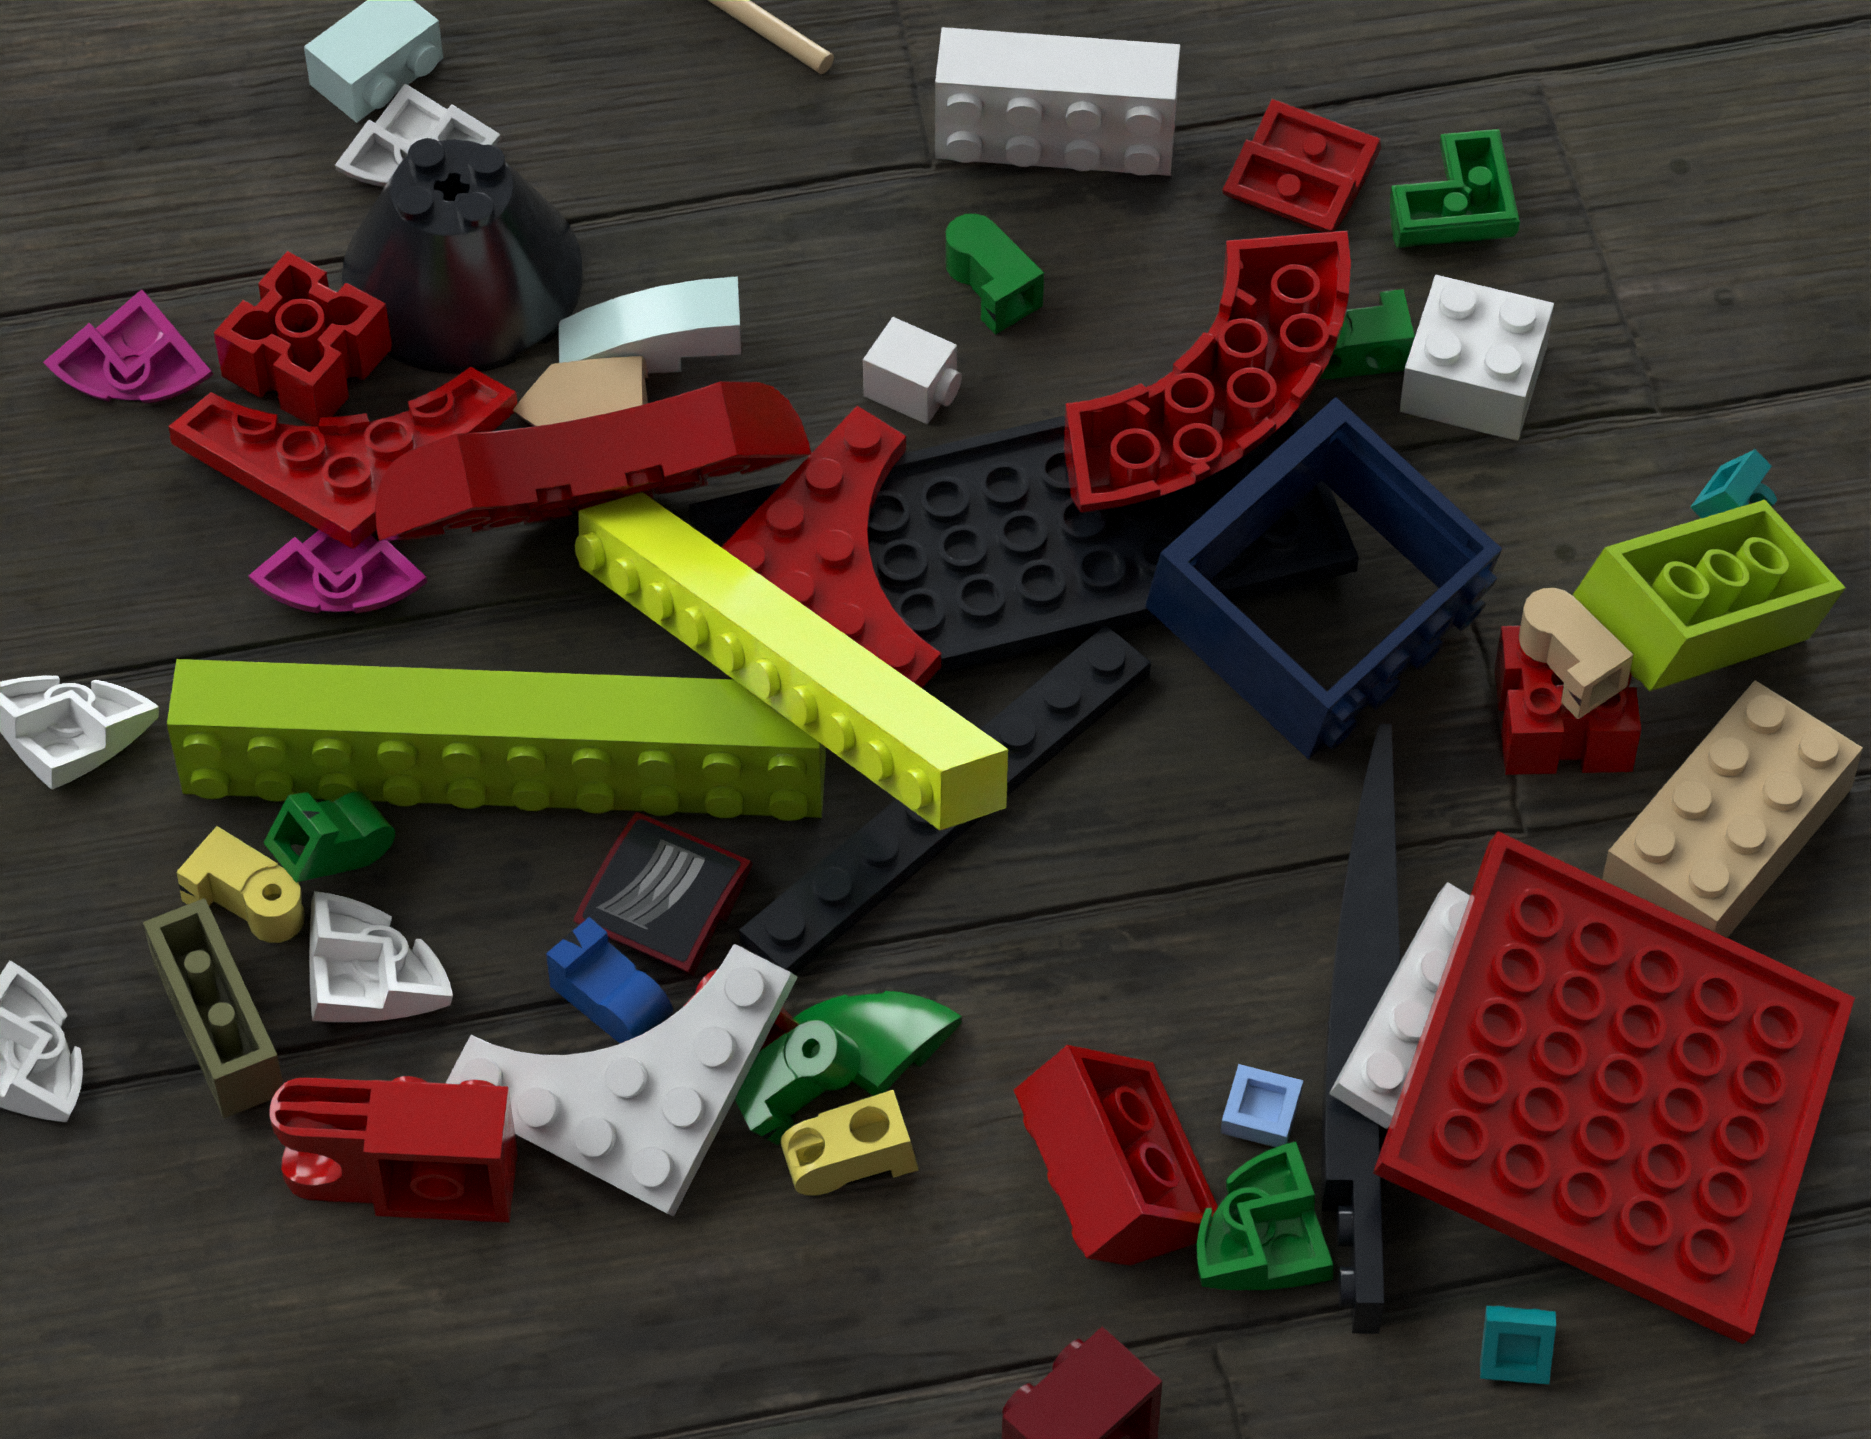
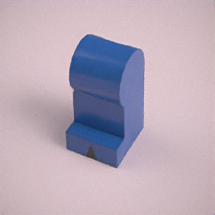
(606, 984)

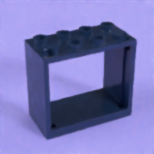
(1391, 499)

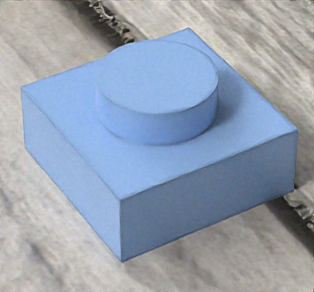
(1261, 1106)

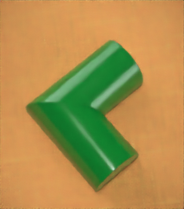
(1467, 207)

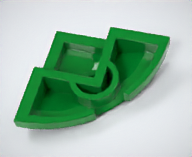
(889, 1031)
(1264, 1228)

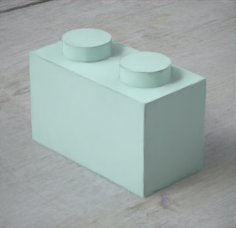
(373, 54)

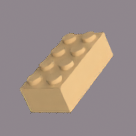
(1735, 812)

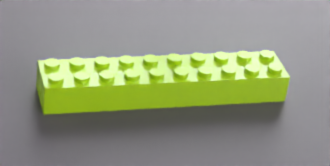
(489, 739)

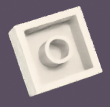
(1476, 357)

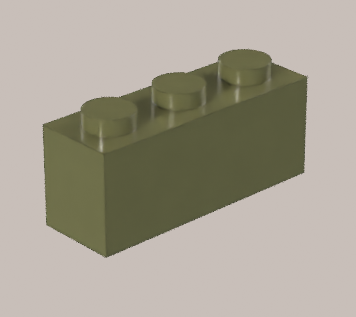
(214, 1007)

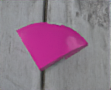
(130, 357)
(336, 578)

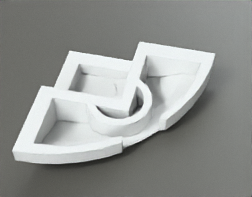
(408, 118)
(69, 727)
(366, 968)
(35, 1061)

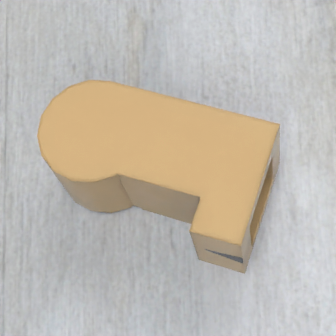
(1575, 647)

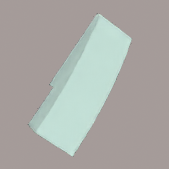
(658, 324)

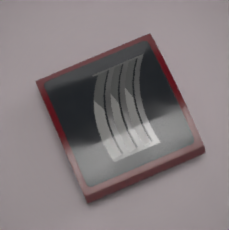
(664, 892)

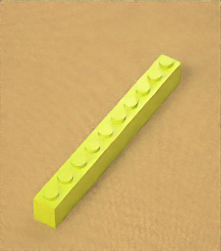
(795, 661)

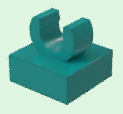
(1735, 486)
(1517, 1344)

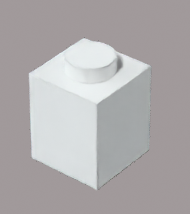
(911, 371)

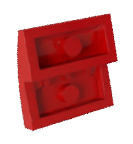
(1302, 167)

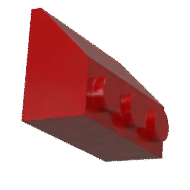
(1115, 1155)

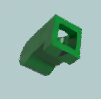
(995, 269)
(1373, 339)
(334, 833)
(793, 1074)

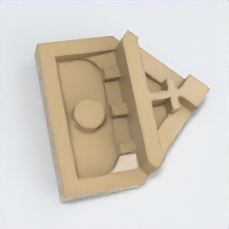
(584, 390)

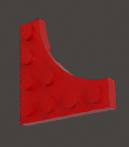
(334, 468)
(816, 547)

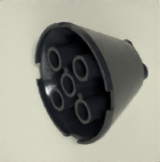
(464, 259)

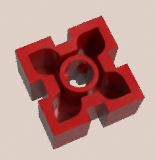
(303, 340)
(1543, 731)

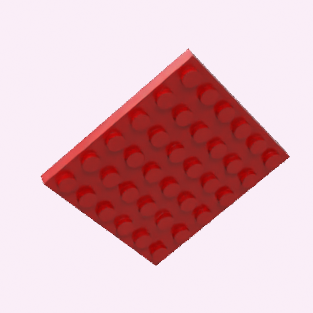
(1617, 1088)

